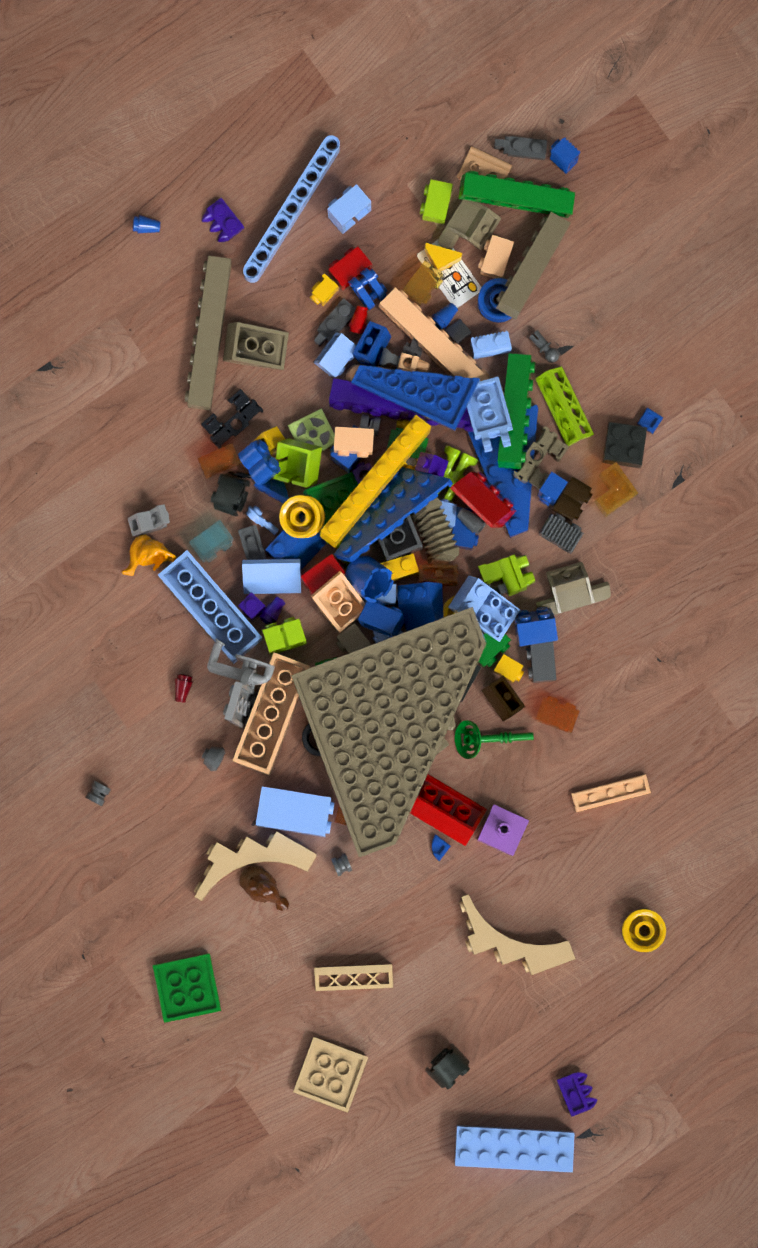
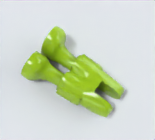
(465, 461)

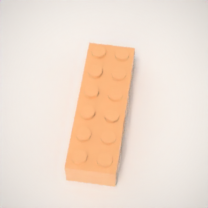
(270, 716)

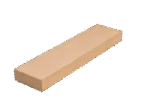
(610, 793)

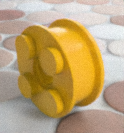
(313, 513)
(656, 927)

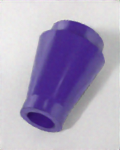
(272, 611)

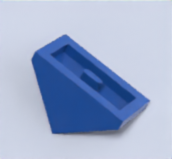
(275, 489)

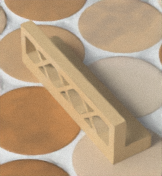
(353, 970)

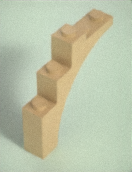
(250, 852)
(486, 937)

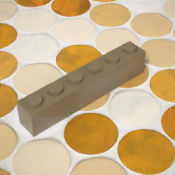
(533, 265)

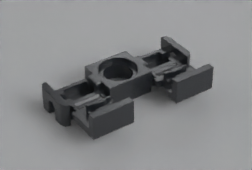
(221, 433)

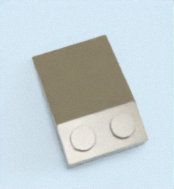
(255, 346)

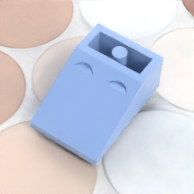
(492, 610)

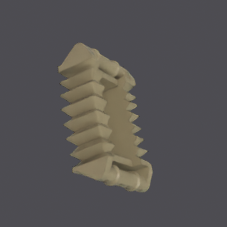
(436, 533)

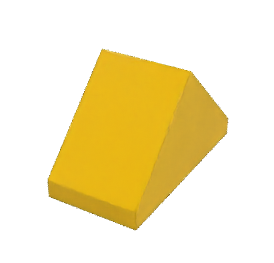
(441, 257)

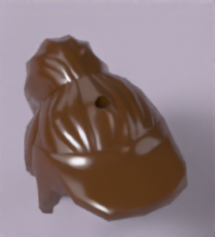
(262, 887)

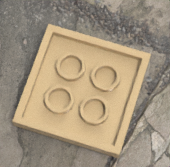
(330, 1074)

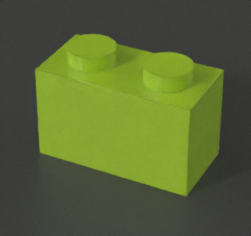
(437, 201)

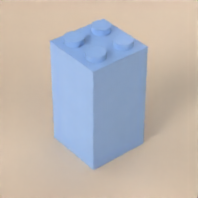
(294, 812)

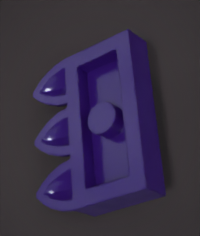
(223, 219)
(575, 1094)

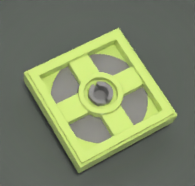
(313, 430)

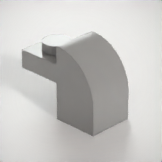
(149, 521)

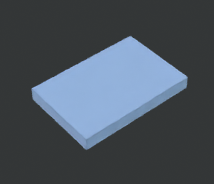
(271, 576)

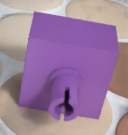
(503, 830)

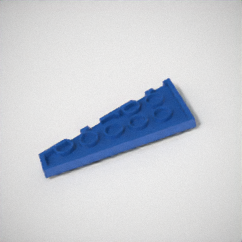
(427, 394)

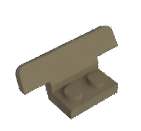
(471, 222)
(573, 589)

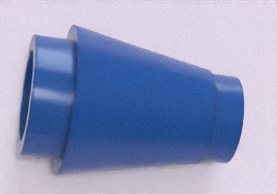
(145, 225)
(444, 316)

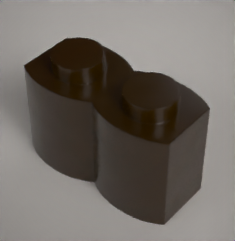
(572, 499)

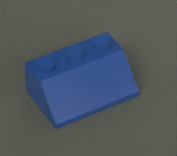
(296, 548)

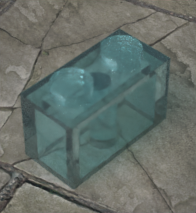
(212, 541)

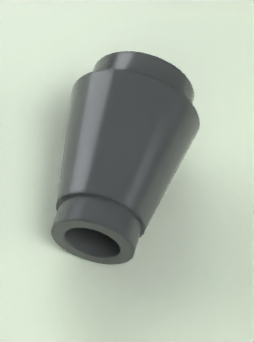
(471, 520)

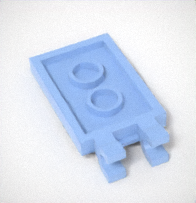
(489, 413)

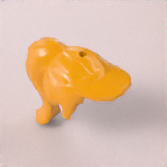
(147, 552)

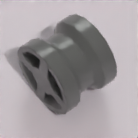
(341, 864)

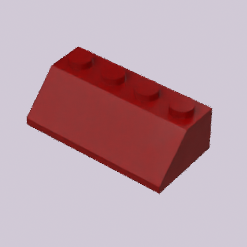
(447, 810)

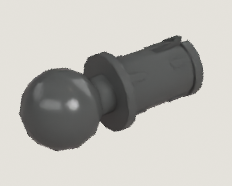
(551, 354)

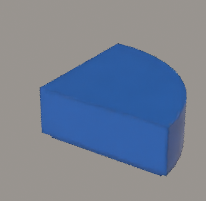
(439, 847)

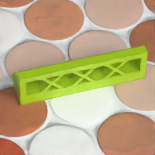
(561, 406)

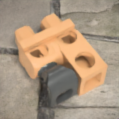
(403, 362)

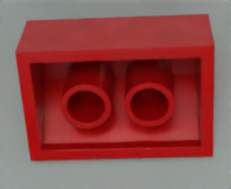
(484, 499)

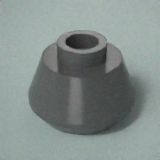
(213, 757)

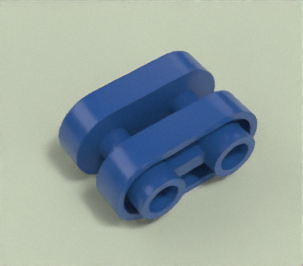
(370, 278)

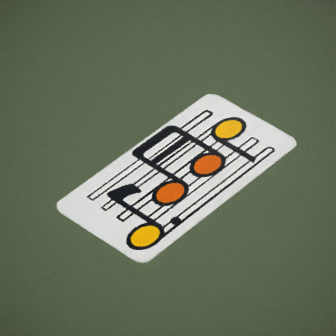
(458, 282)

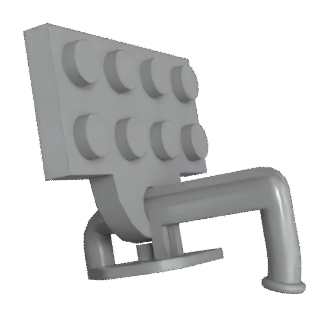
(242, 692)

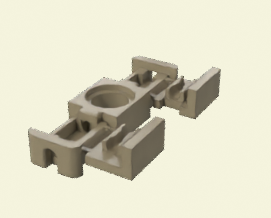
(549, 445)

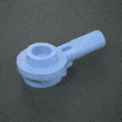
(255, 514)

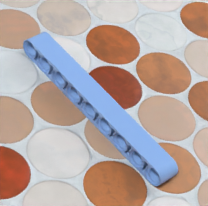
(295, 200)

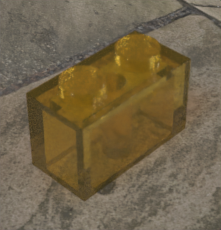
(423, 283)

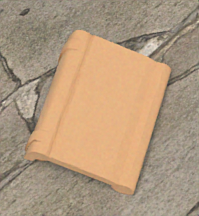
(484, 164)

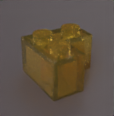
(619, 493)

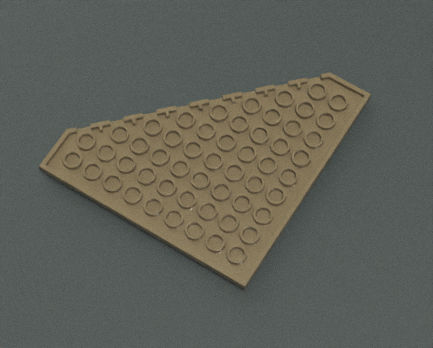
(385, 718)

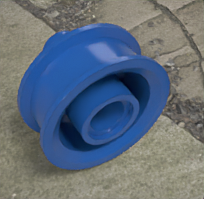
(486, 303)

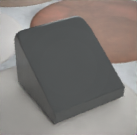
(458, 331)

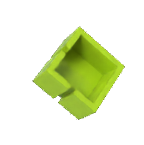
(302, 461)
(284, 636)

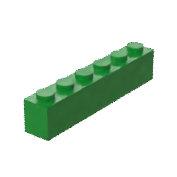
(516, 195)
(518, 401)

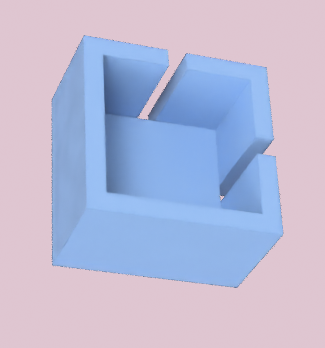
(352, 204)

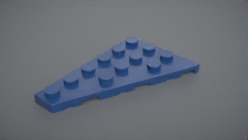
(503, 479)
(403, 495)

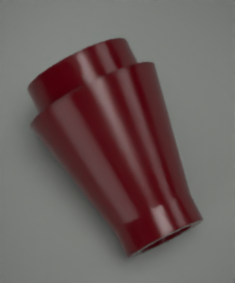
(182, 687)

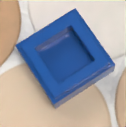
(650, 420)

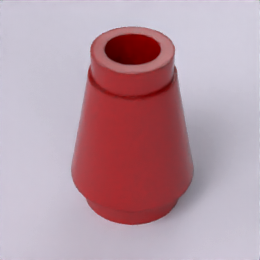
(359, 320)

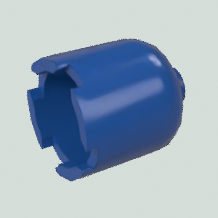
(369, 578)

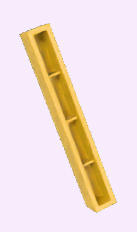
(375, 481)

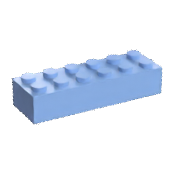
(210, 606)
(514, 1148)

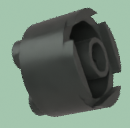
(230, 494)
(448, 1067)

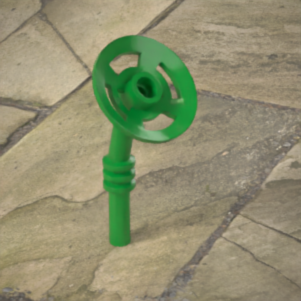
(476, 738)

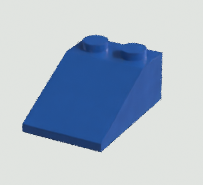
(420, 603)

